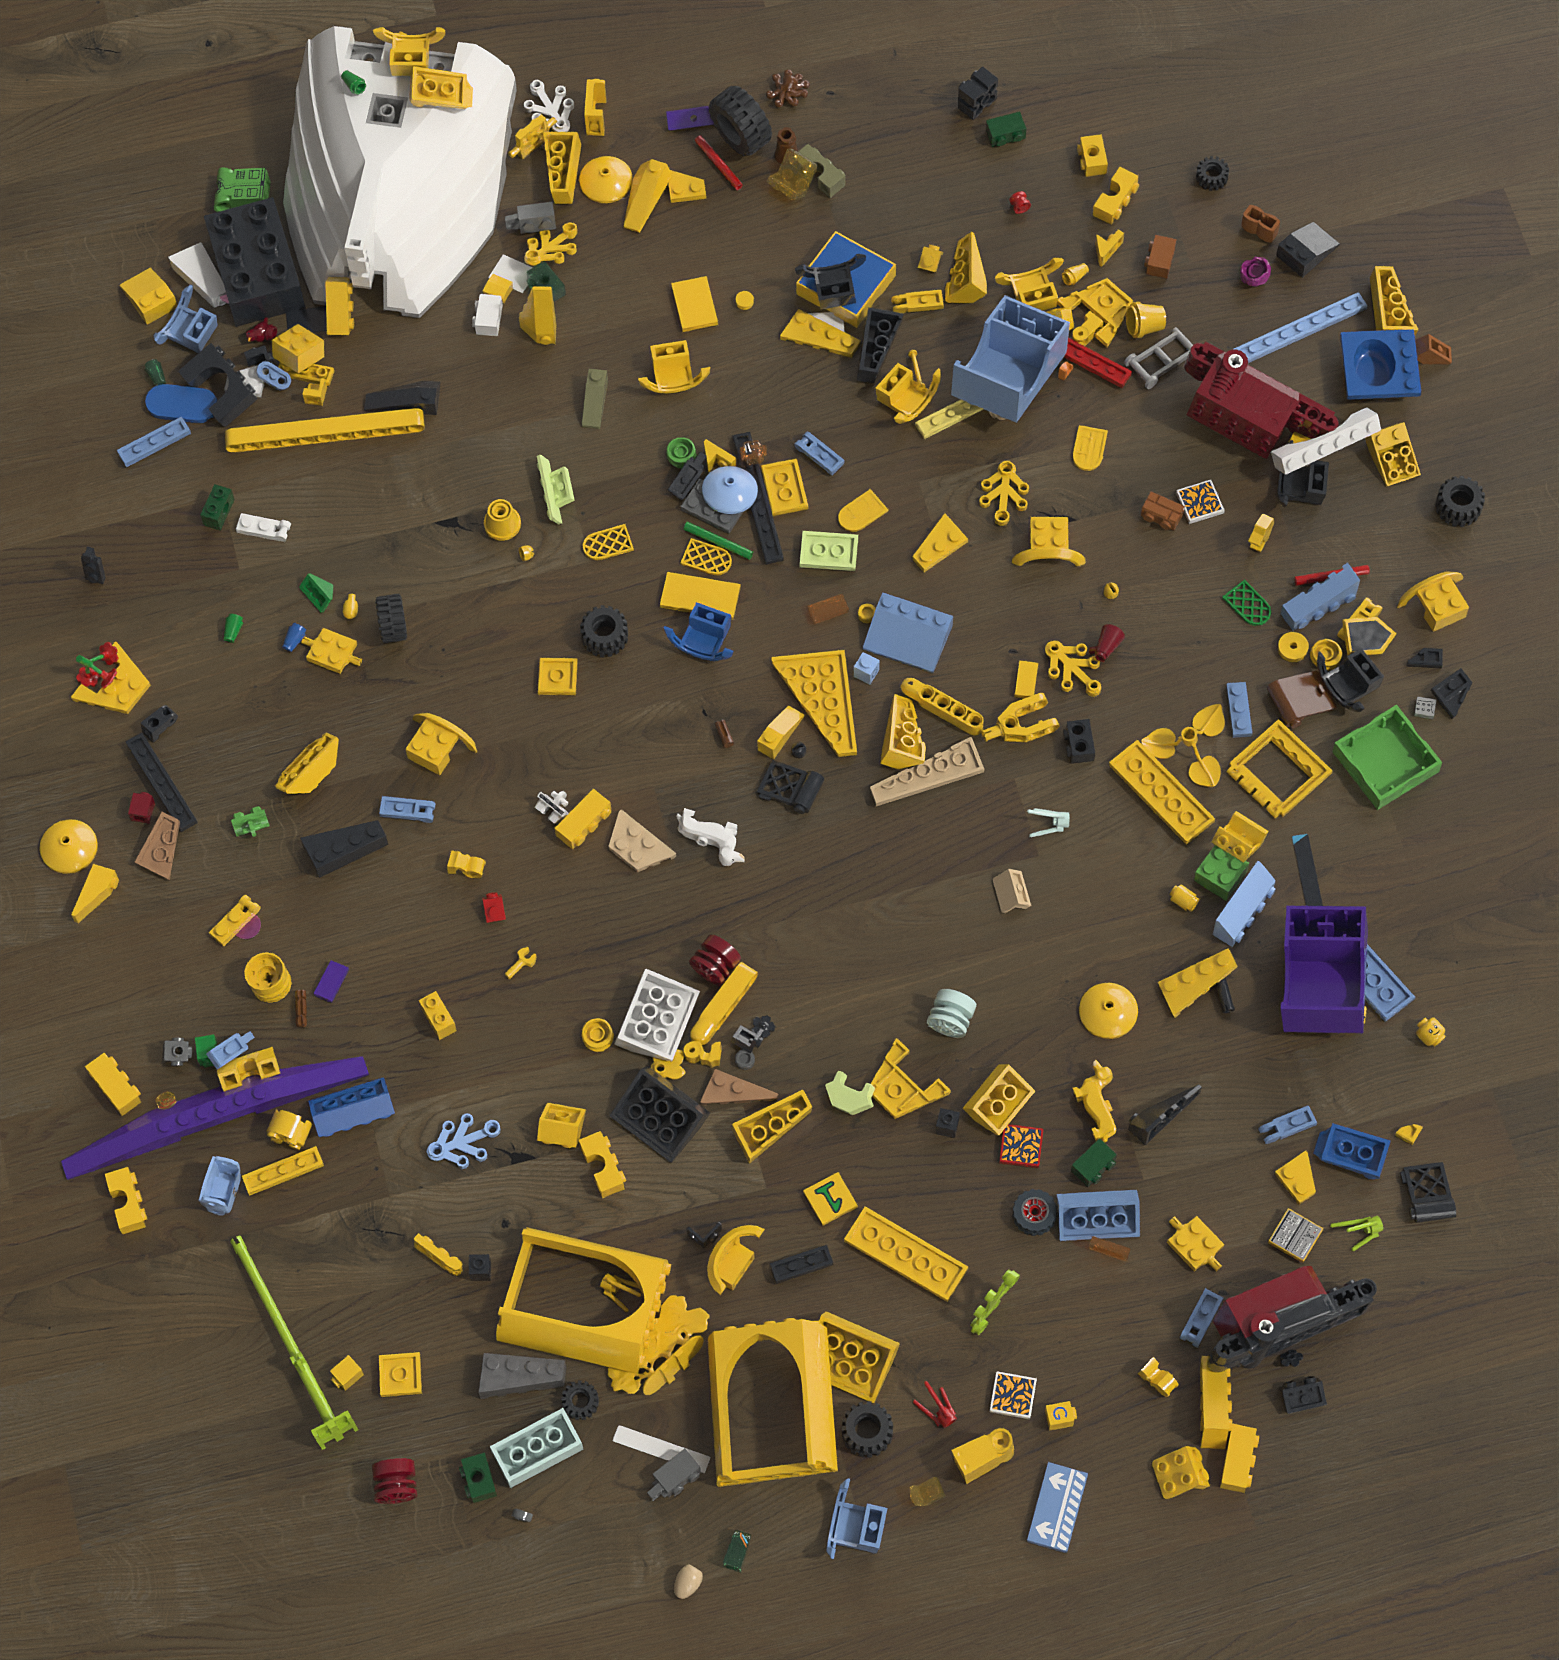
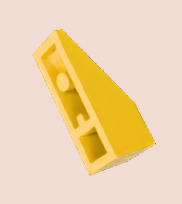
(779, 732)
(96, 889)

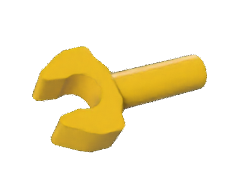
(521, 962)

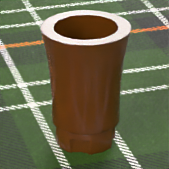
(785, 140)

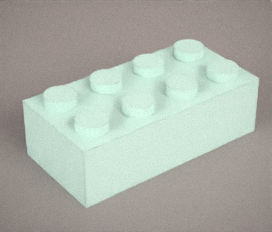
(536, 1447)

